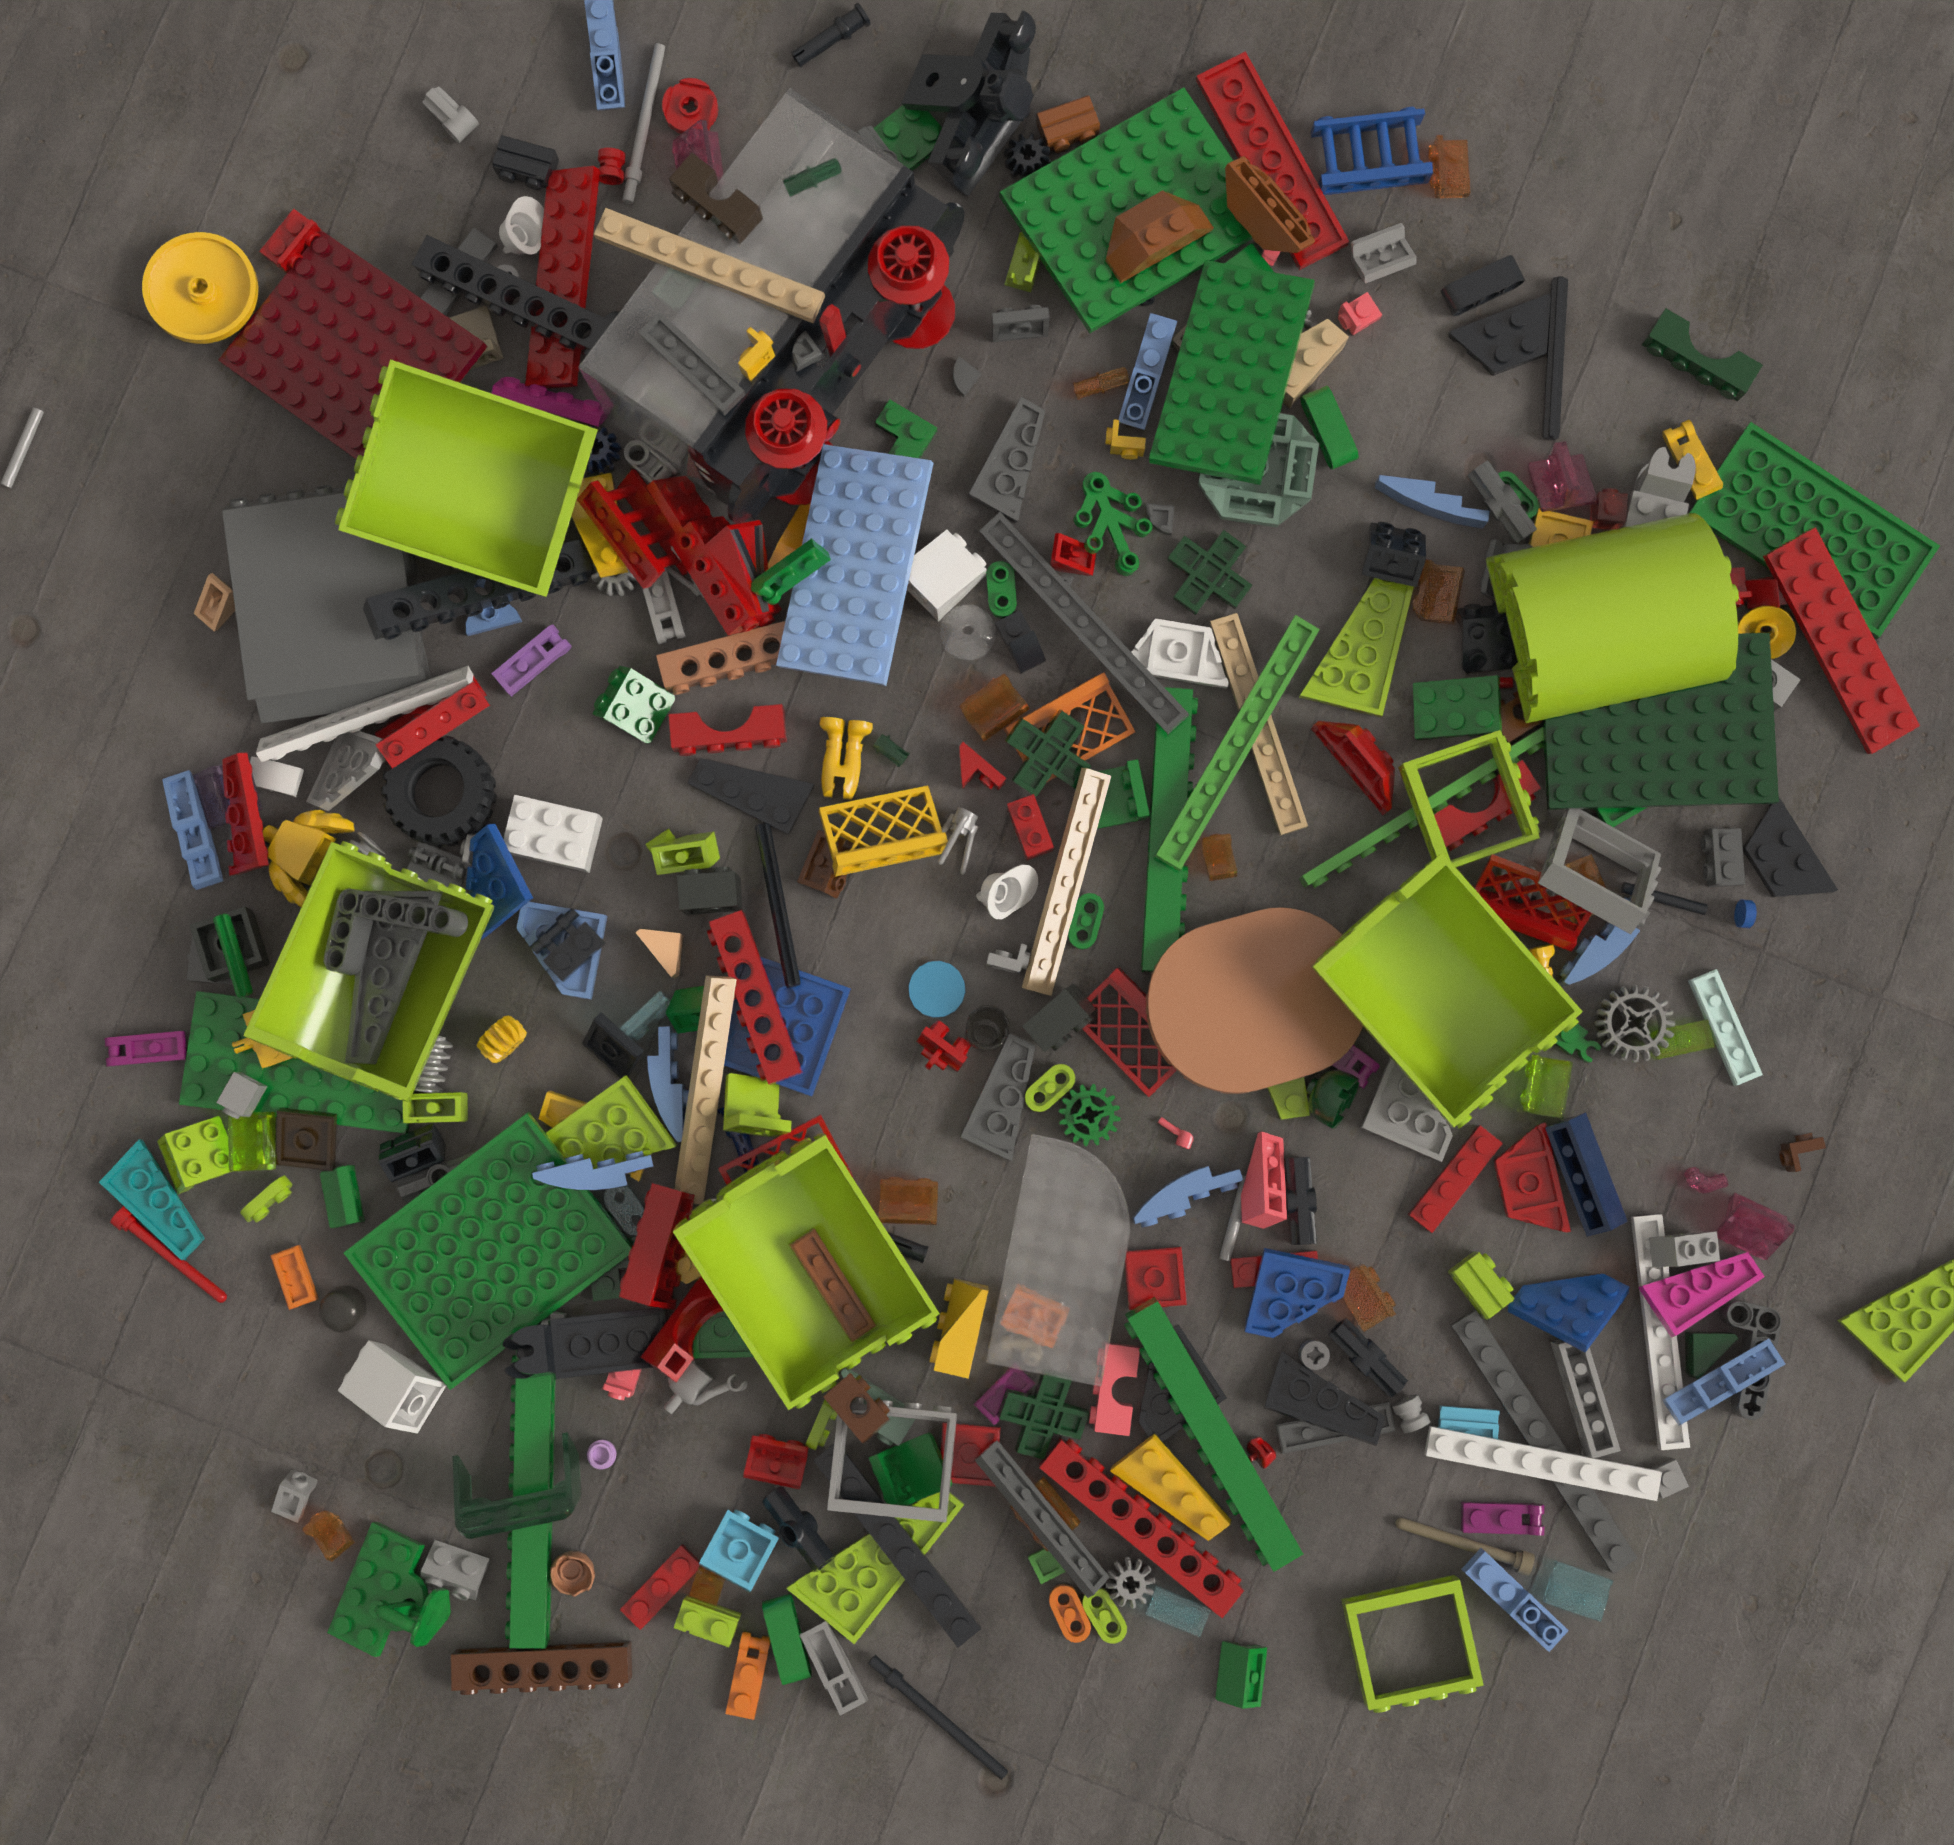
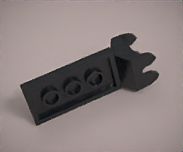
(585, 1344)

